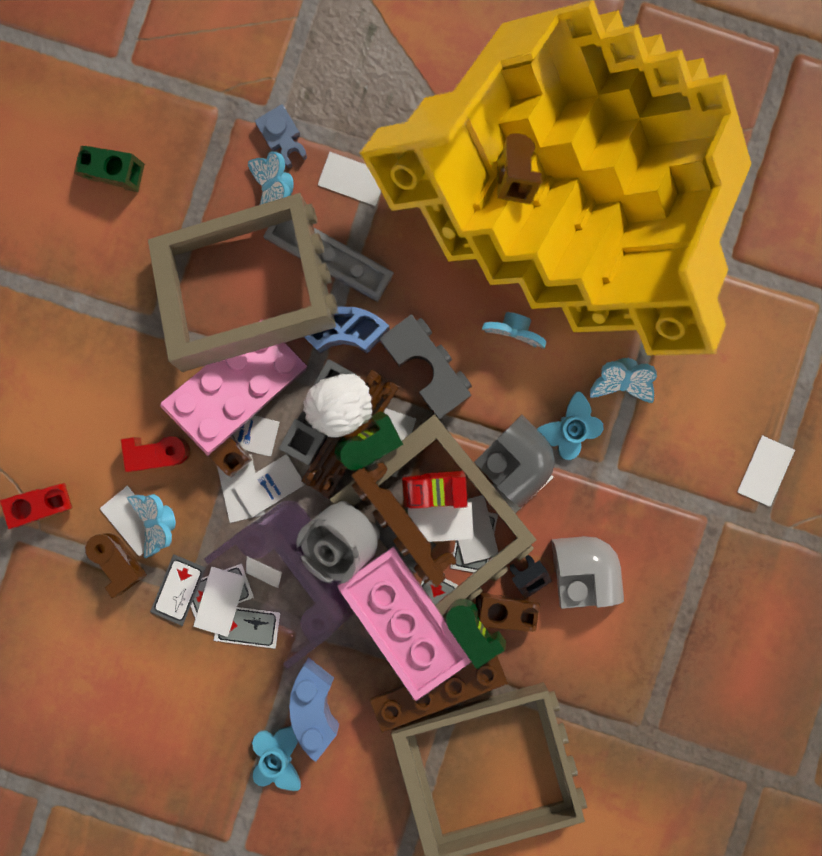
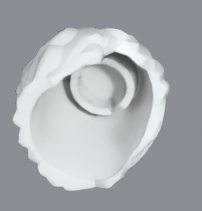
(338, 405)

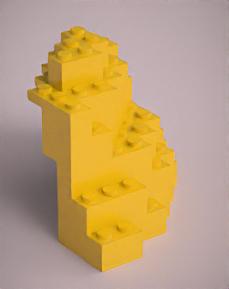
(632, 165)

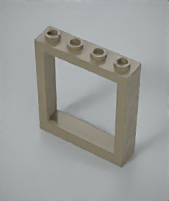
(258, 335)
(495, 567)
(501, 830)

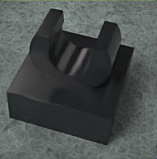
(531, 579)

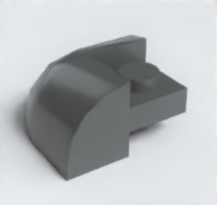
(518, 461)

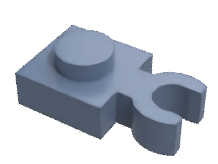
(280, 132)

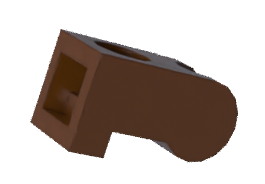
(514, 170)
(230, 457)
(115, 562)
(507, 612)

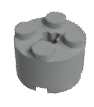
(338, 542)

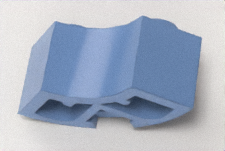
(353, 328)
(310, 711)

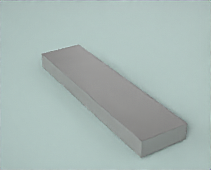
(343, 262)

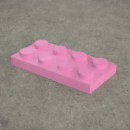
(231, 393)
(404, 623)

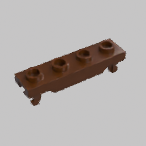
(326, 469)
(409, 537)
(399, 706)

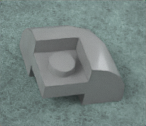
(587, 572)

